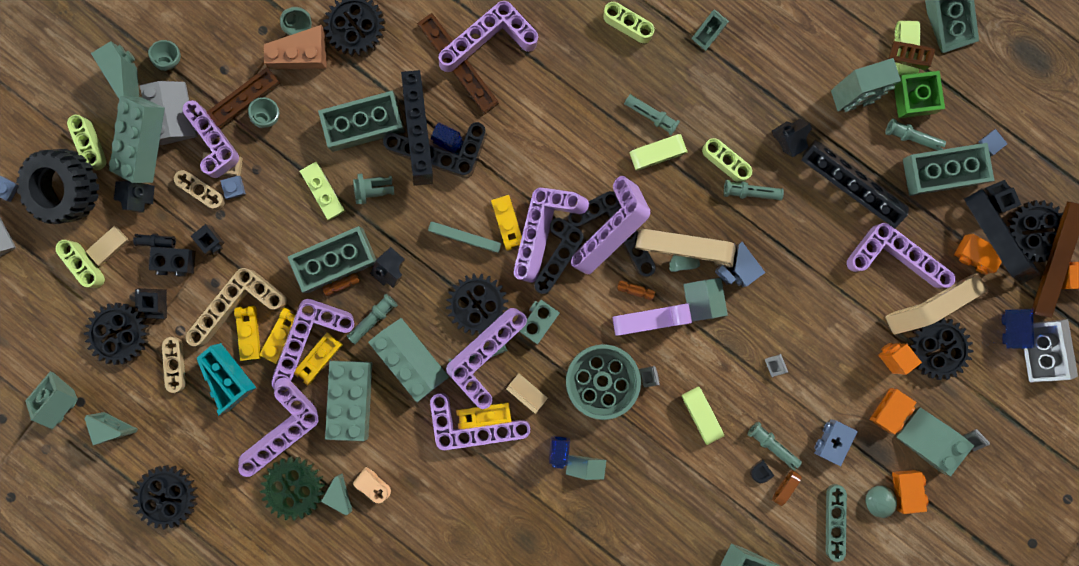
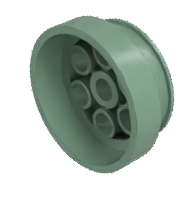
(622, 399)

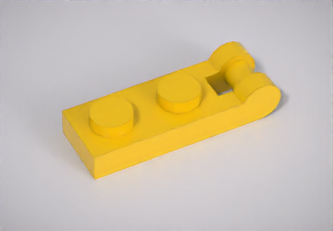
(507, 221)
(247, 333)
(277, 338)
(318, 358)
(492, 415)

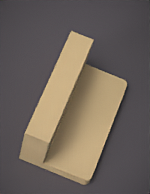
(527, 393)

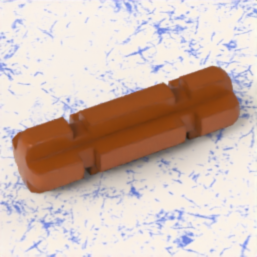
(341, 284)
(636, 290)

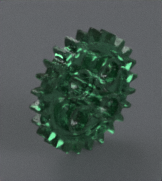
(277, 498)

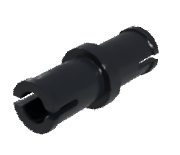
(154, 240)

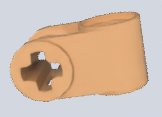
(370, 484)

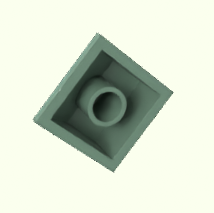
(50, 401)

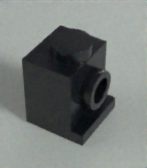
(203, 237)

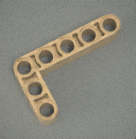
(687, 246)
(231, 303)
(937, 306)

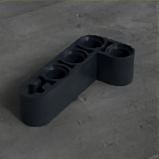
(556, 259)

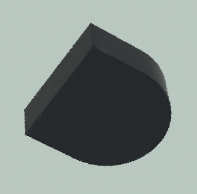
(760, 472)

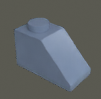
(745, 266)

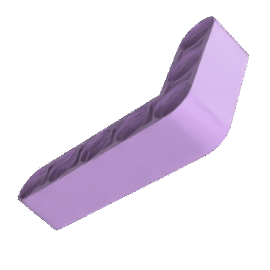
(485, 33)
(540, 226)
(616, 229)
(902, 254)
(301, 336)
(483, 354)
(281, 431)
(474, 440)

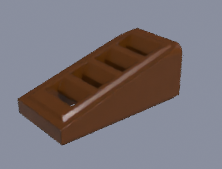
(912, 48)

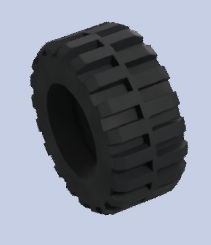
(37, 188)

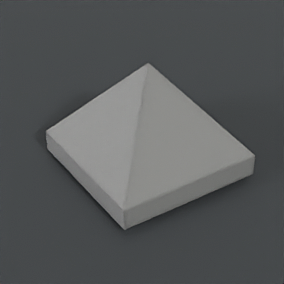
(776, 365)
(649, 376)
(976, 439)

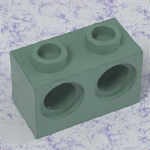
(542, 324)

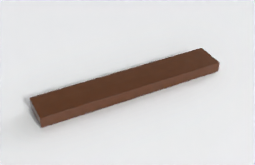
(464, 72)
(1058, 262)

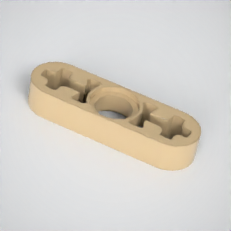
(191, 189)
(166, 360)

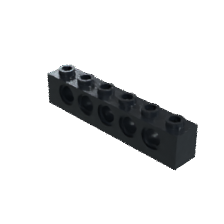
(417, 128)
(855, 184)

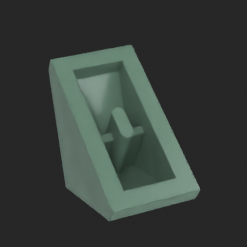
(710, 30)
(586, 467)
(337, 496)

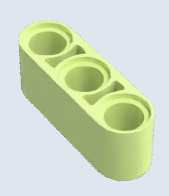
(625, 14)
(908, 33)
(81, 135)
(658, 152)
(736, 161)
(88, 266)
(702, 415)

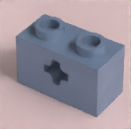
(835, 452)

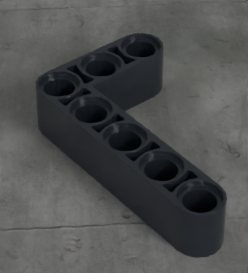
(439, 155)
(604, 209)
(1000, 237)

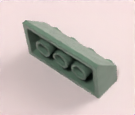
(408, 359)

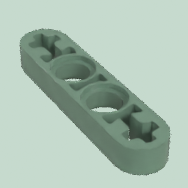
(464, 237)
(836, 522)

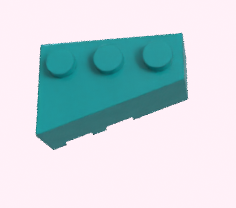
(225, 378)

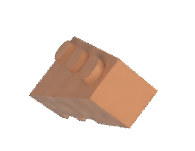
(298, 50)

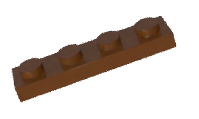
(242, 97)

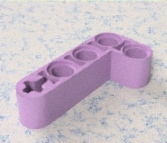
(209, 135)
(652, 319)

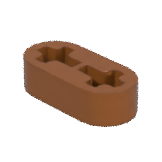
(786, 488)

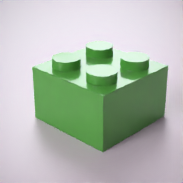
(919, 94)

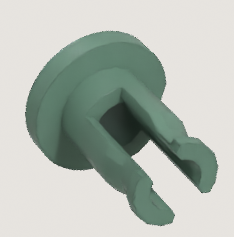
(363, 188)

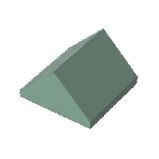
(705, 299)
(106, 428)

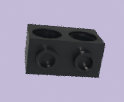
(172, 259)

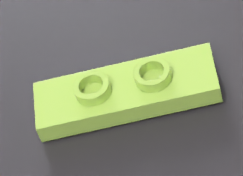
(322, 191)

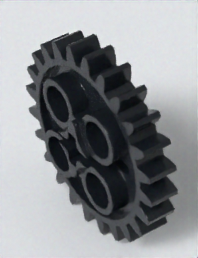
(340, 35)
(1035, 213)
(463, 315)
(109, 318)
(947, 365)
(161, 514)

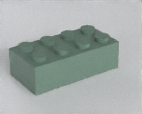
(866, 85)
(361, 121)
(136, 139)
(948, 169)
(332, 259)
(348, 400)

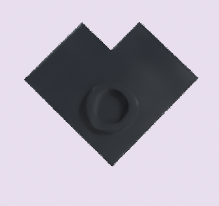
(793, 136)
(133, 195)
(1003, 196)
(387, 268)
(152, 302)

